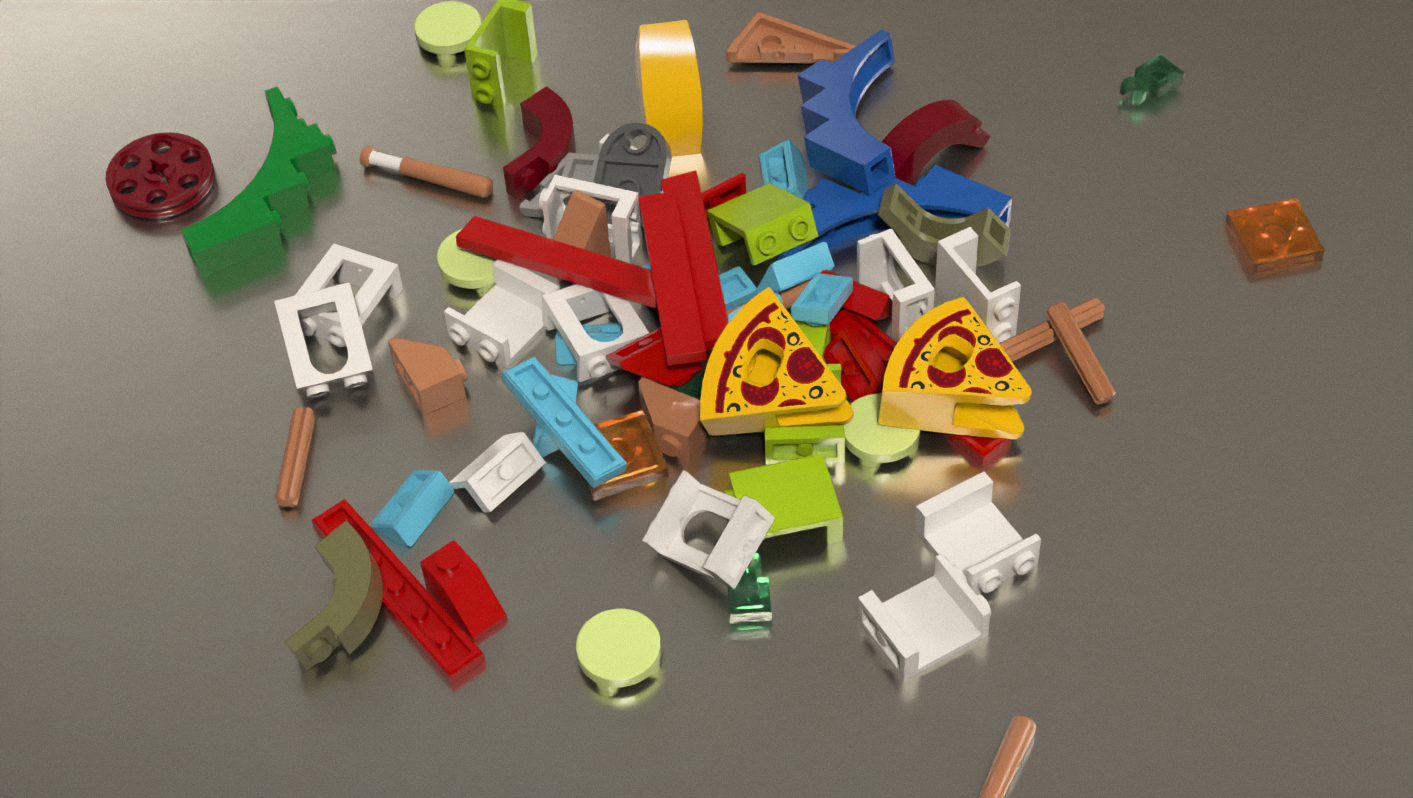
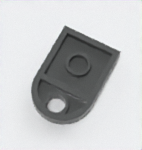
(633, 169)

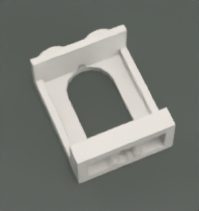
(625, 230)
(877, 270)
(370, 273)
(575, 303)
(306, 377)
(736, 545)

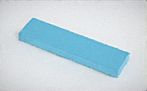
(564, 422)

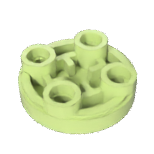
(446, 28)
(464, 266)
(873, 441)
(618, 648)

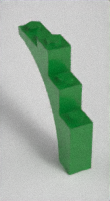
(253, 218)

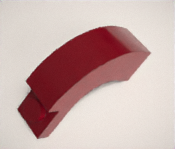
(551, 122)
(928, 132)

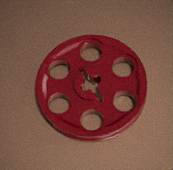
(151, 184)

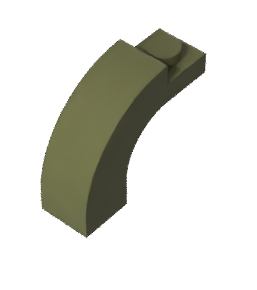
(921, 230)
(353, 604)

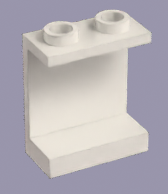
(957, 279)
(505, 317)
(975, 534)
(926, 620)

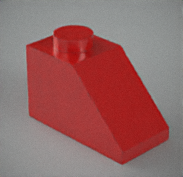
(648, 359)
(462, 590)

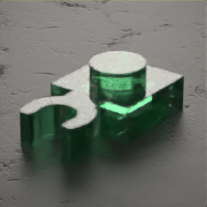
(1152, 77)
(751, 597)

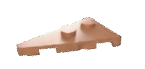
(779, 41)

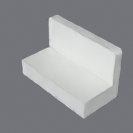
(499, 470)

